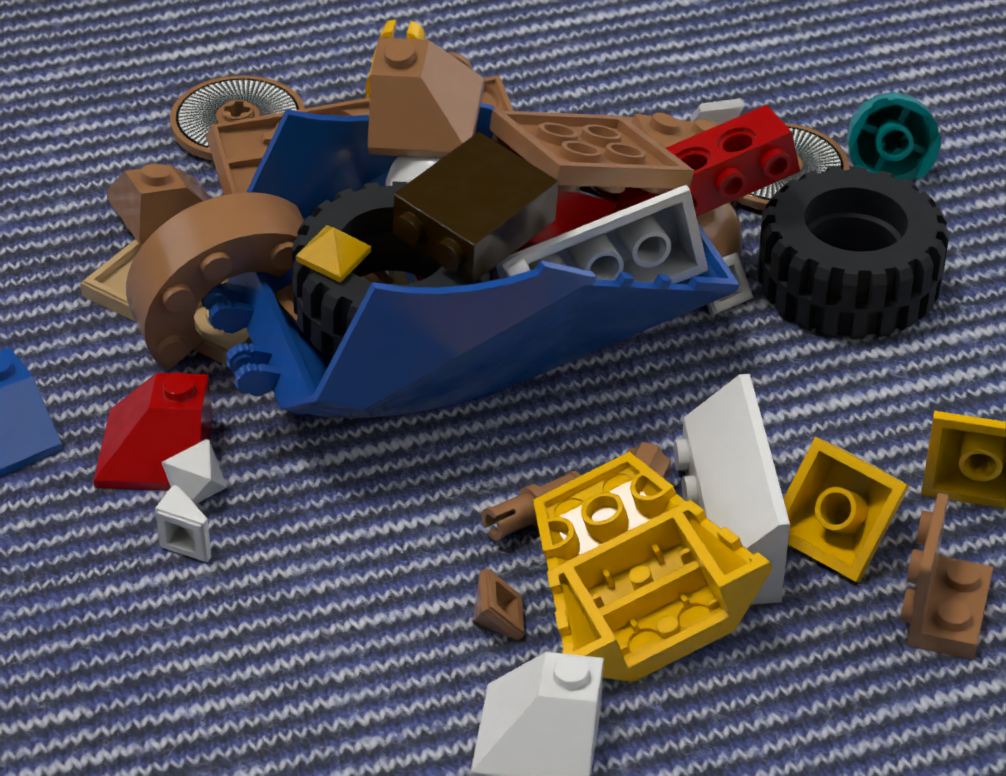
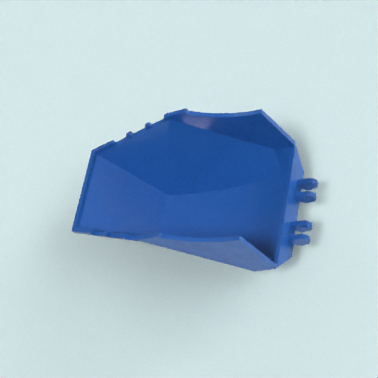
(424, 343)

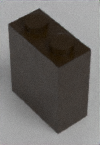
(475, 207)

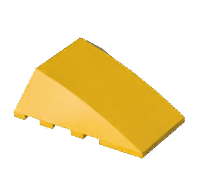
(640, 569)

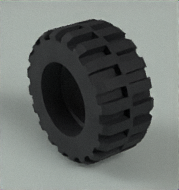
(852, 252)
(328, 307)

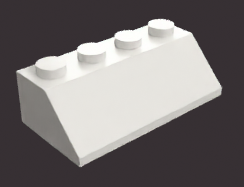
(639, 240)
(735, 476)

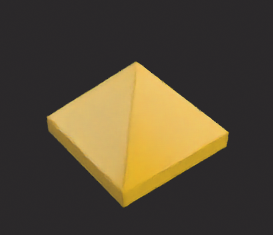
(333, 253)

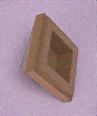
(498, 606)

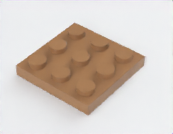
(591, 151)

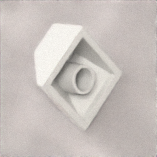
(541, 718)

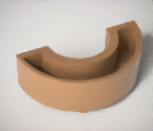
(199, 252)

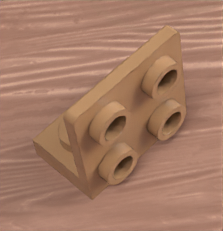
(949, 593)

